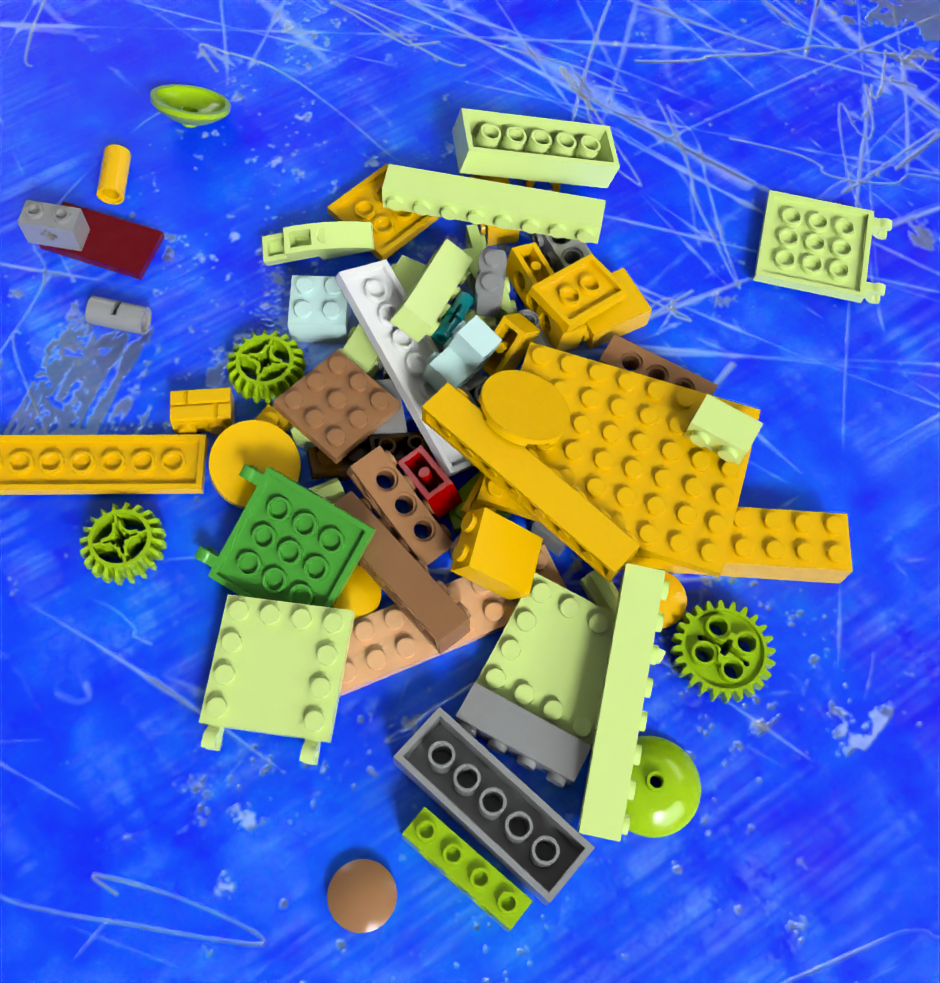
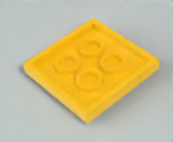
(390, 227)

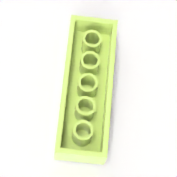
(534, 148)

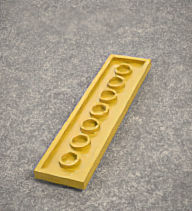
(102, 464)

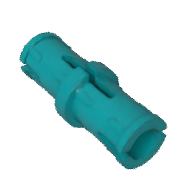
(460, 306)

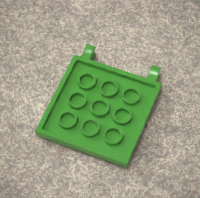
(288, 544)

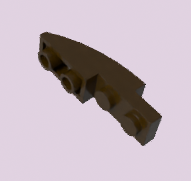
(397, 444)

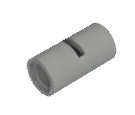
(118, 315)

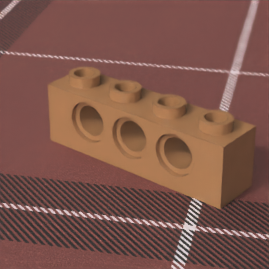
(624, 353)
(364, 476)

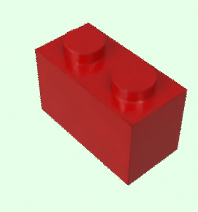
(430, 481)

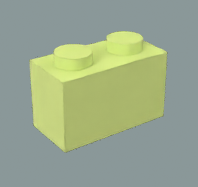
(723, 429)

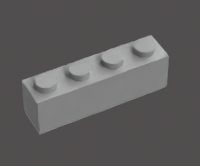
(522, 735)

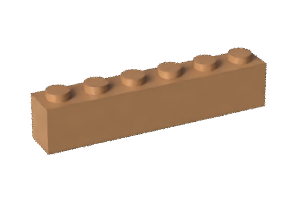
(408, 581)

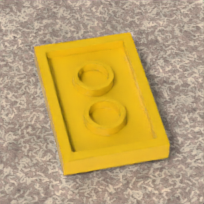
(578, 292)

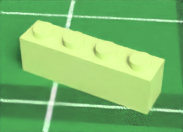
(432, 291)

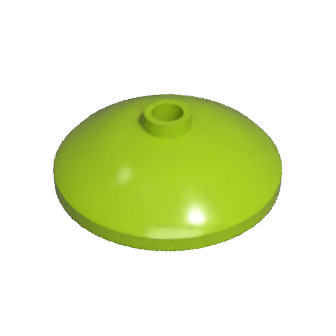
(190, 104)
(674, 804)

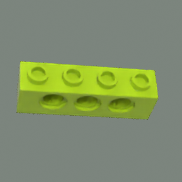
(466, 869)

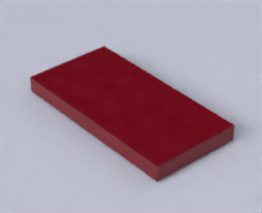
(115, 244)

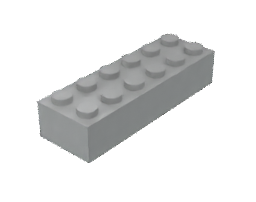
(493, 805)

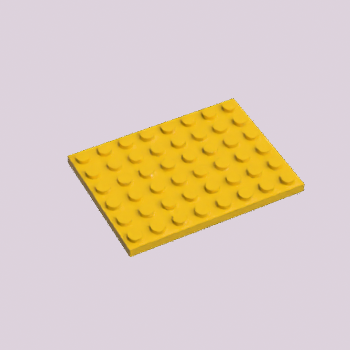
(634, 460)

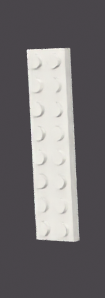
(374, 298)

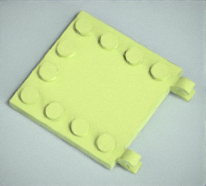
(818, 247)
(554, 658)
(277, 672)

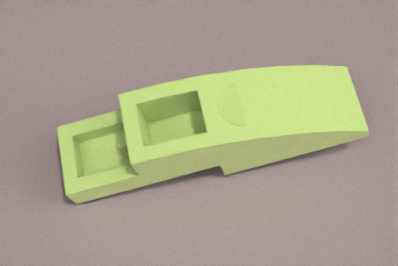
(318, 240)
(475, 244)

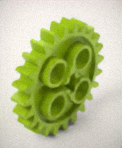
(734, 628)

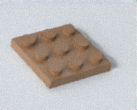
(336, 406)

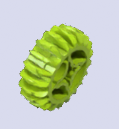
(257, 355)
(99, 545)

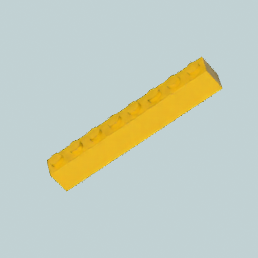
(531, 483)

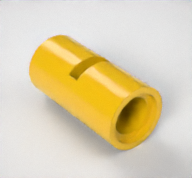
(114, 174)

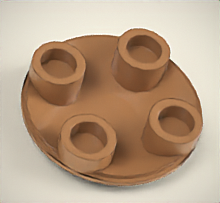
(362, 896)

